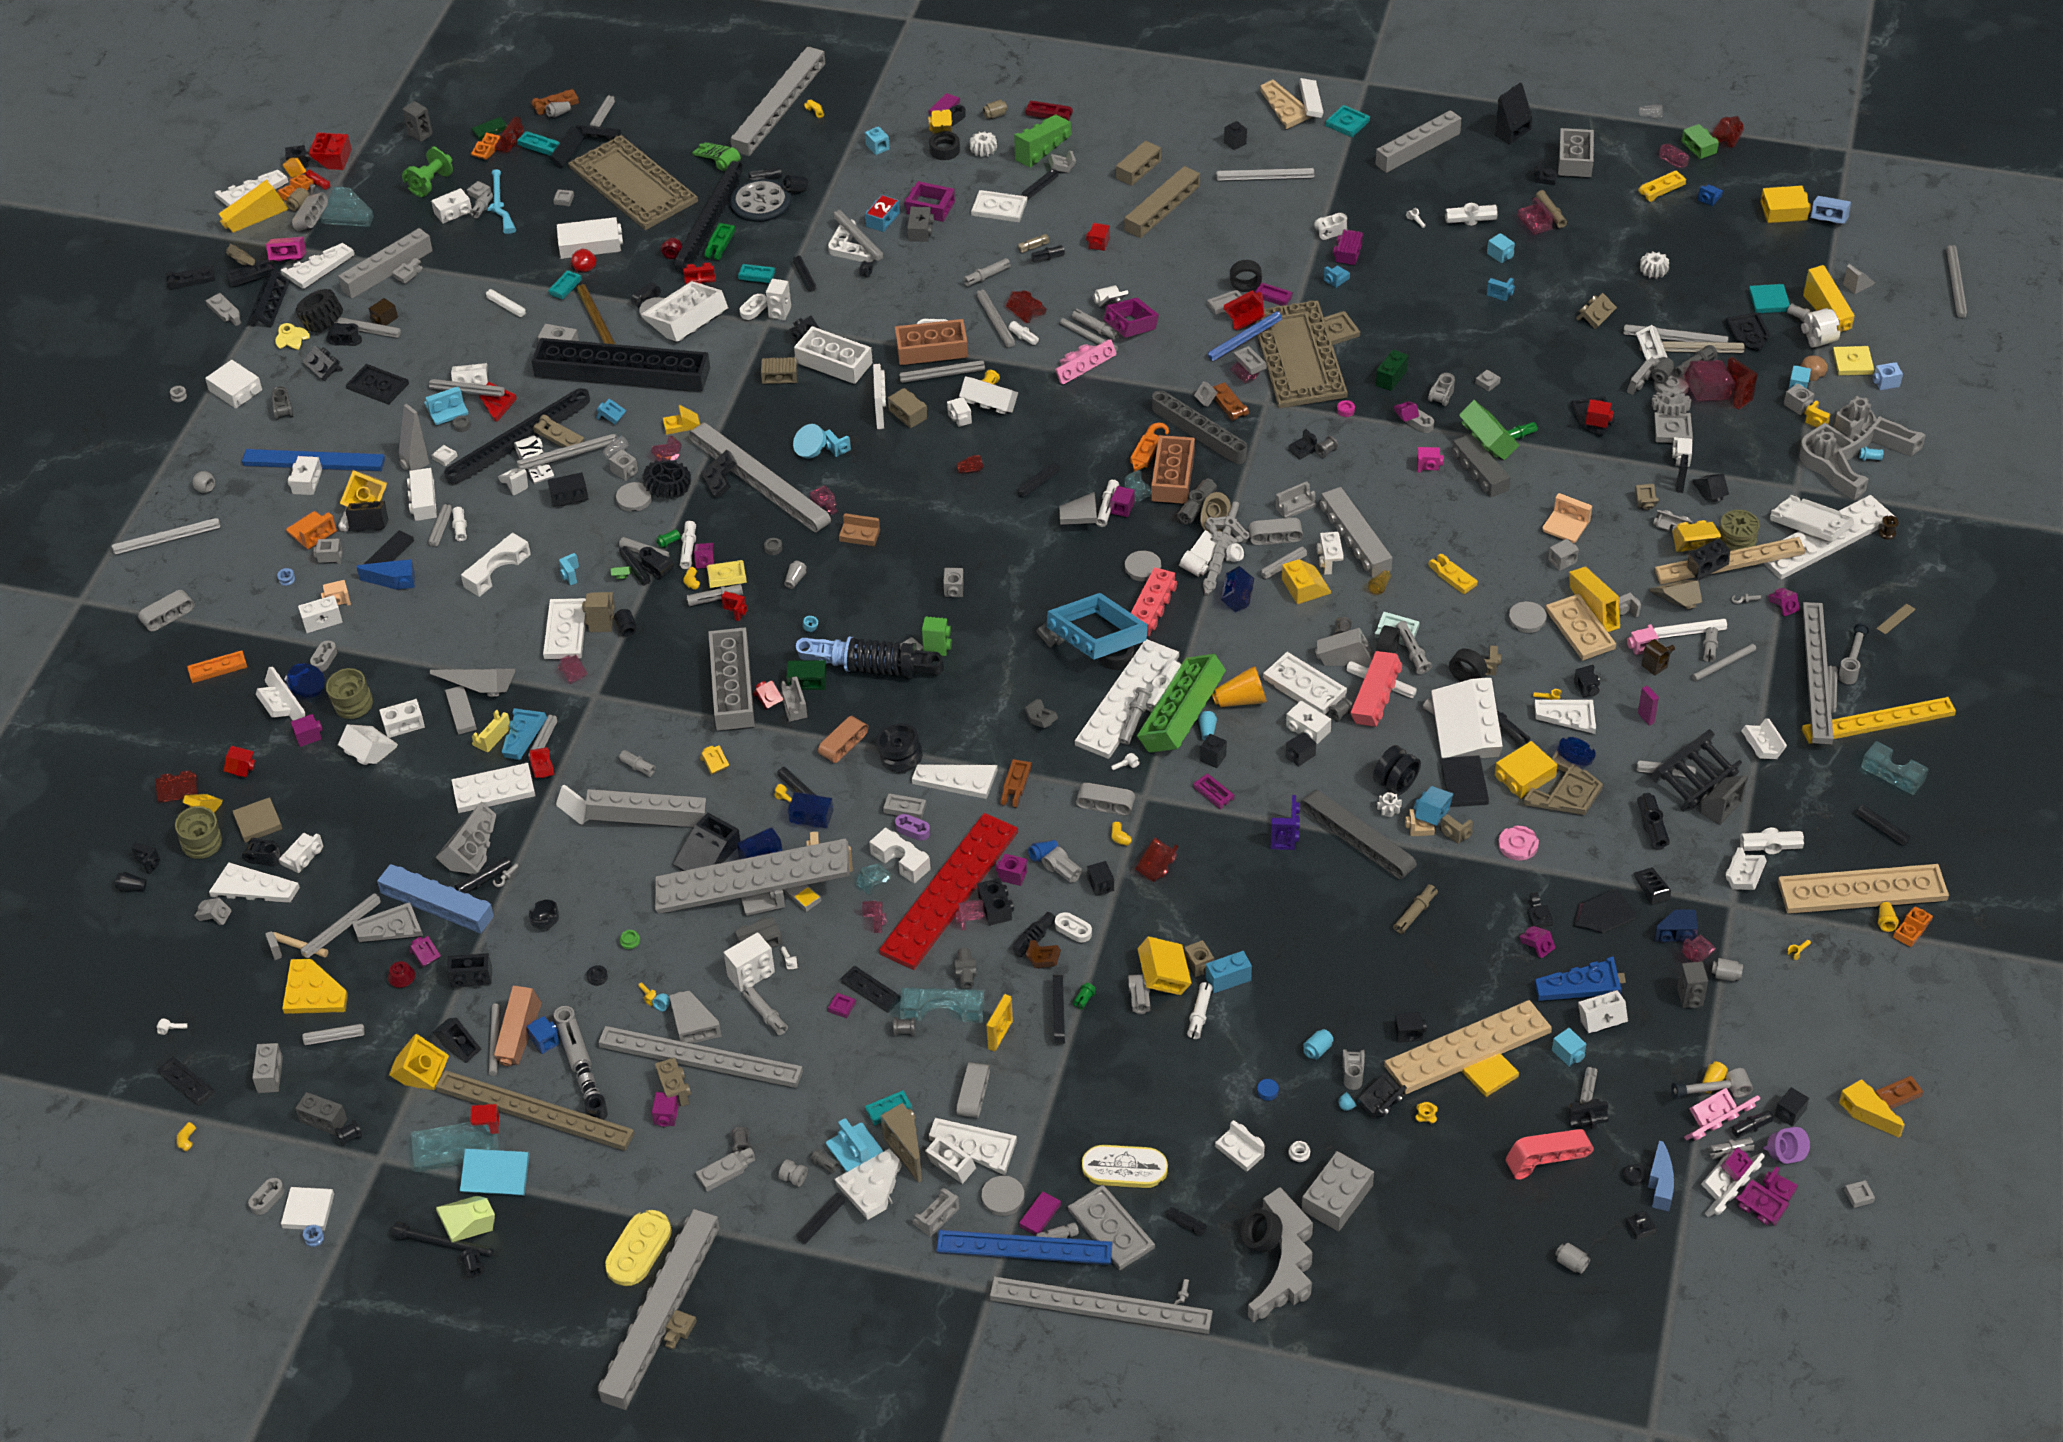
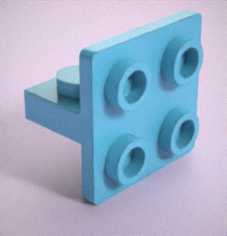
(446, 405)
(853, 1145)

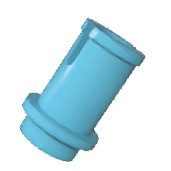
(1872, 454)

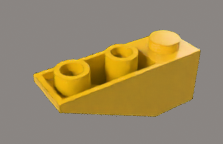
(1867, 1107)

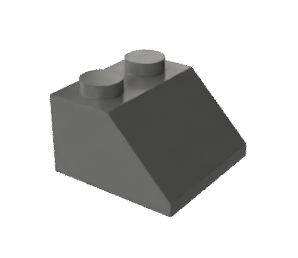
(1724, 798)

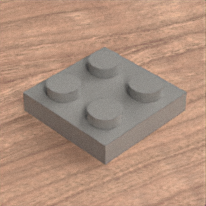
(1672, 426)

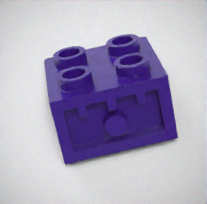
(1284, 829)

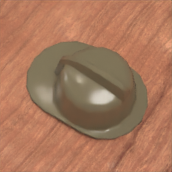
(1214, 506)

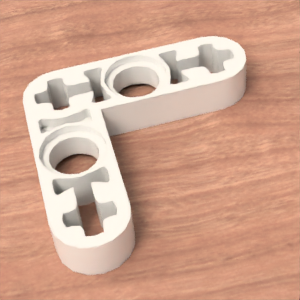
(844, 246)

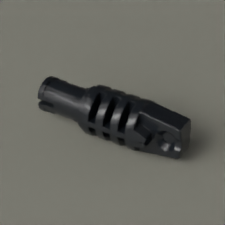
(1035, 931)

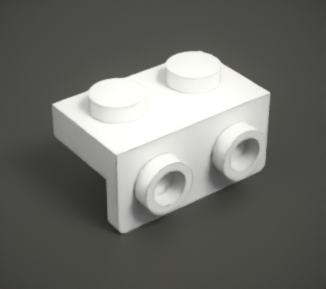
(1330, 550)
(1764, 740)
(1745, 870)

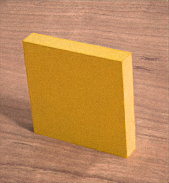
(999, 1023)
(1491, 1074)

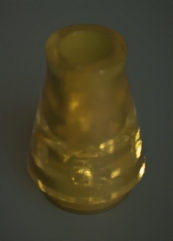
(1379, 583)

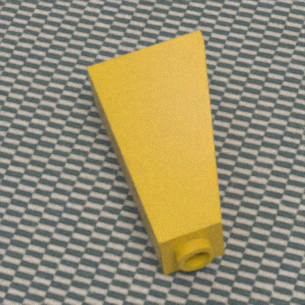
(253, 207)
(1823, 293)
(1597, 596)

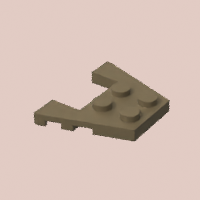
(1573, 793)

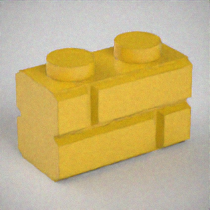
(940, 121)

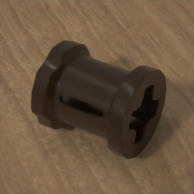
(1888, 527)

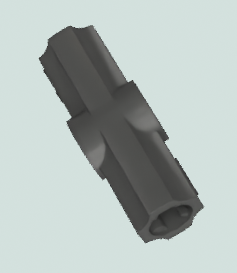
(1196, 499)

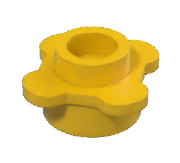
(1426, 1107)

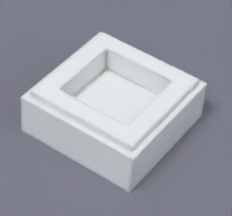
(444, 455)

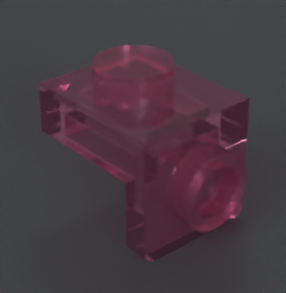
(1242, 373)
(667, 451)
(572, 668)
(875, 910)
(969, 911)
(1697, 949)

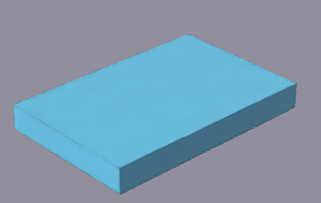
(494, 1172)

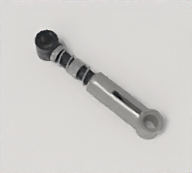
(580, 1061)

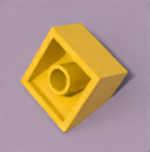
(1693, 536)
(1303, 581)

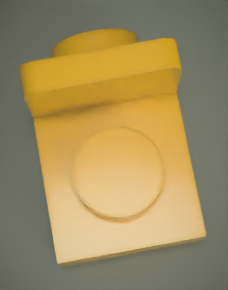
(714, 759)

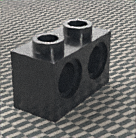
(1708, 558)
(995, 901)

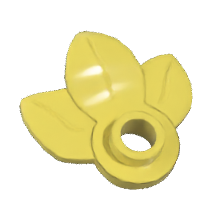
(292, 337)

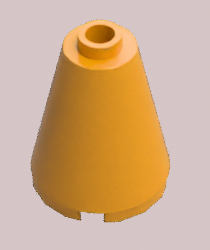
(1241, 690)

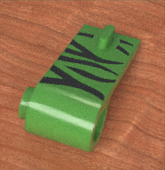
(722, 154)

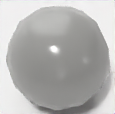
(203, 482)

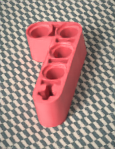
(1547, 1149)

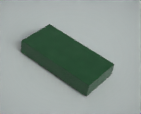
(493, 127)

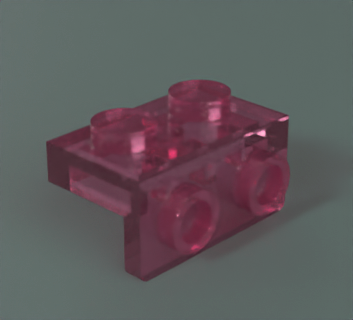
(1536, 217)

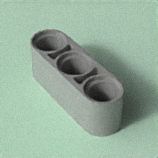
(310, 211)
(1275, 531)
(166, 610)
(1105, 799)
(973, 1090)

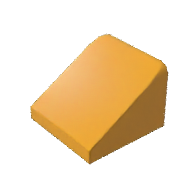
(294, 167)

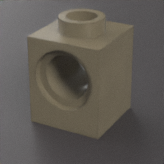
(1197, 956)

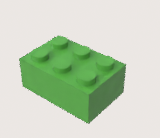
(1488, 430)

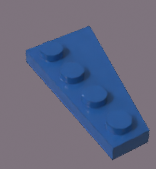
(1582, 982)

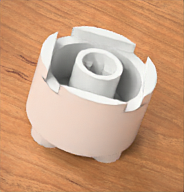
(1821, 327)

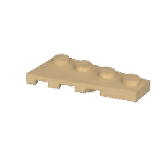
(1284, 104)

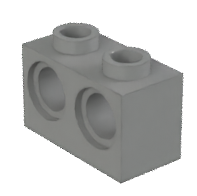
(267, 1068)

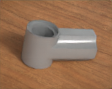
(1058, 861)
(1139, 994)

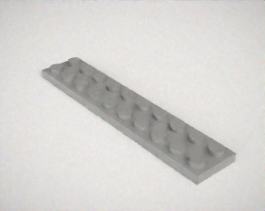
(752, 876)

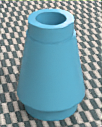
(1207, 723)

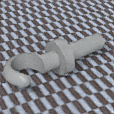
(1746, 598)
(506, 874)
(1182, 1294)

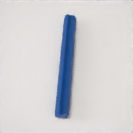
(1244, 336)

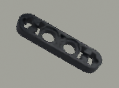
(1058, 1003)

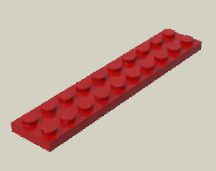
(950, 886)

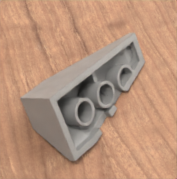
(412, 445)
(484, 681)
(469, 844)

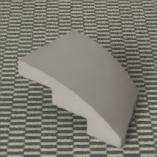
(1079, 510)

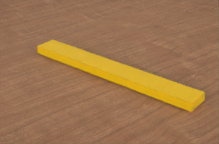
(1888, 718)

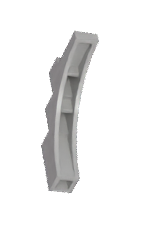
(1289, 1280)

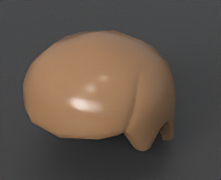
(1817, 365)

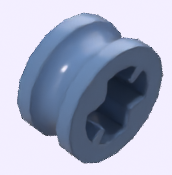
(286, 572)
(316, 1241)

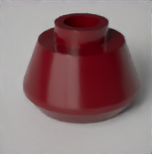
(671, 248)
(401, 974)

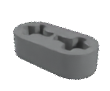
(1423, 422)
(320, 655)
(266, 1196)

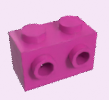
(286, 248)

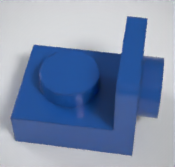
(1709, 194)

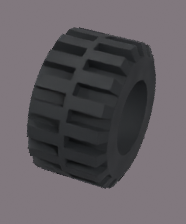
(319, 310)

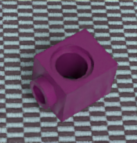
(1012, 869)
(665, 1110)

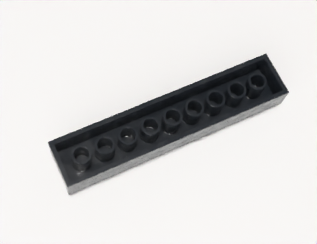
(621, 364)

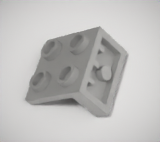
(763, 902)

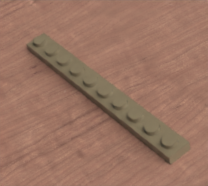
(536, 1110)

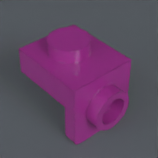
(1786, 599)
(1538, 938)

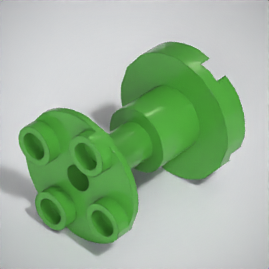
(420, 178)

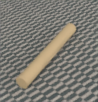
(297, 943)

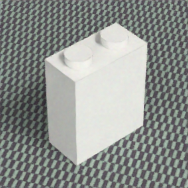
(233, 384)

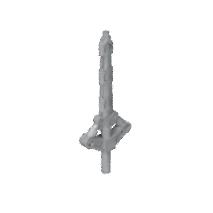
(1223, 540)

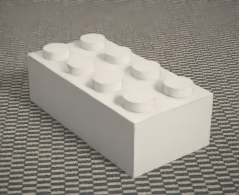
(833, 355)

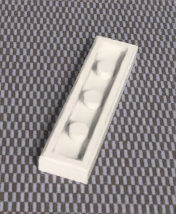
(1311, 98)

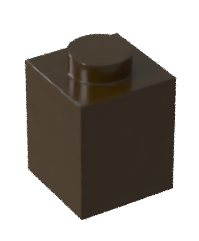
(383, 312)

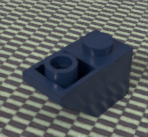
(1677, 927)

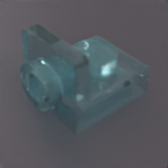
(1134, 481)
(872, 875)

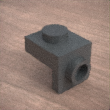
(1049, 636)
(1039, 715)

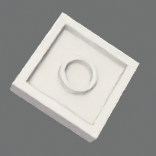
(307, 1208)

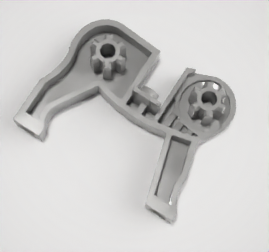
(1828, 450)

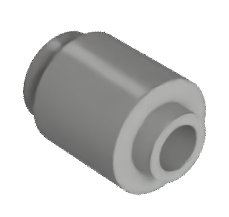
(1727, 970)
(1572, 1258)

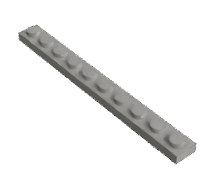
(1817, 673)
(701, 1056)
(1101, 1305)

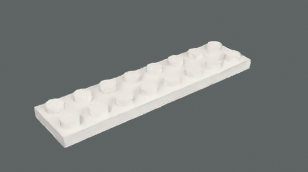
(1867, 519)
(1108, 720)

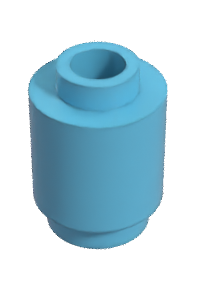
(1318, 1044)

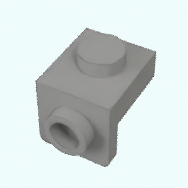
(1062, 163)
(214, 909)

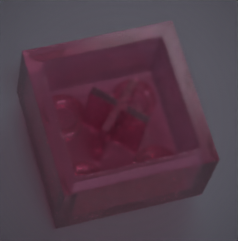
(1709, 380)

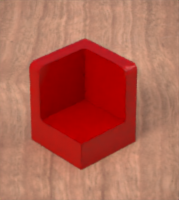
(486, 1115)

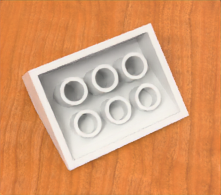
(685, 310)
(1467, 719)

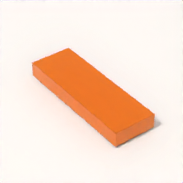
(217, 666)

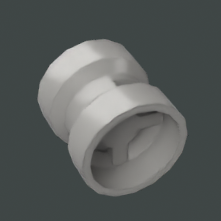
(793, 1173)

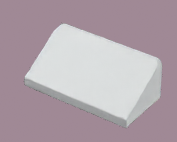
(1651, 343)
(572, 804)

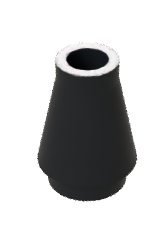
(129, 882)

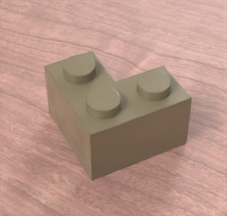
(599, 611)

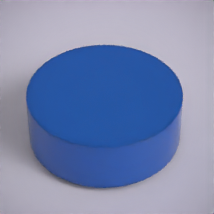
(1267, 1089)

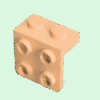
(1568, 518)

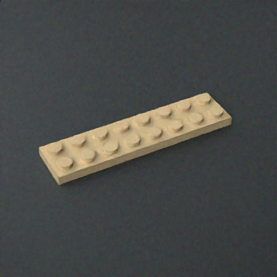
(1863, 888)
(1467, 1046)

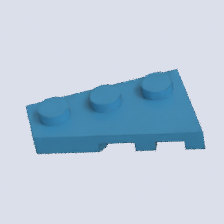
(522, 732)

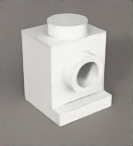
(959, 411)
(1680, 447)

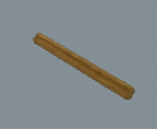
(594, 314)

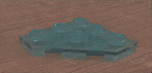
(346, 209)

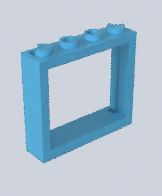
(1131, 633)

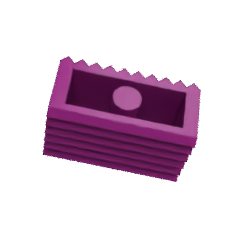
(1348, 247)

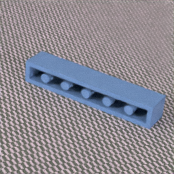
(435, 898)

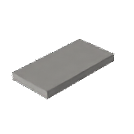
(1108, 1221)

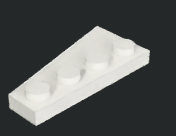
(234, 193)
(317, 266)
(879, 392)
(961, 779)
(253, 884)
(983, 1145)

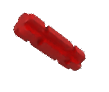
(317, 179)

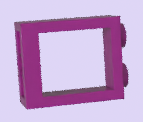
(942, 193)
(1144, 321)

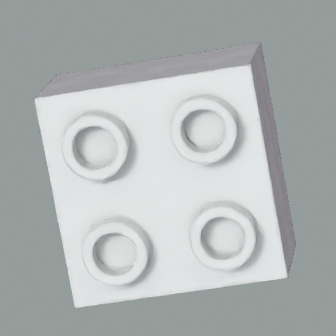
(749, 962)

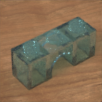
(1906, 777)

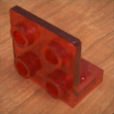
(1744, 380)

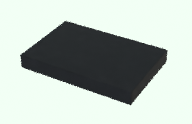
(377, 384)
(1465, 780)

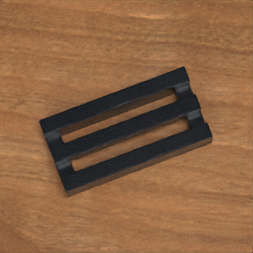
(1682, 473)

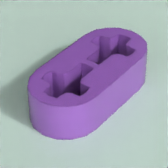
(913, 826)

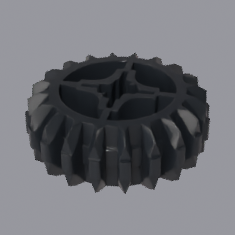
(666, 478)

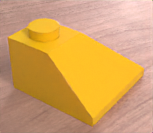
(363, 489)
(419, 1064)

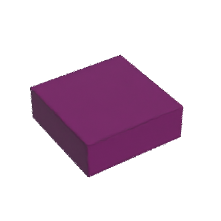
(841, 1005)

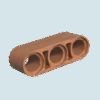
(843, 739)

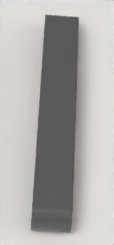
(1199, 427)
(1358, 834)

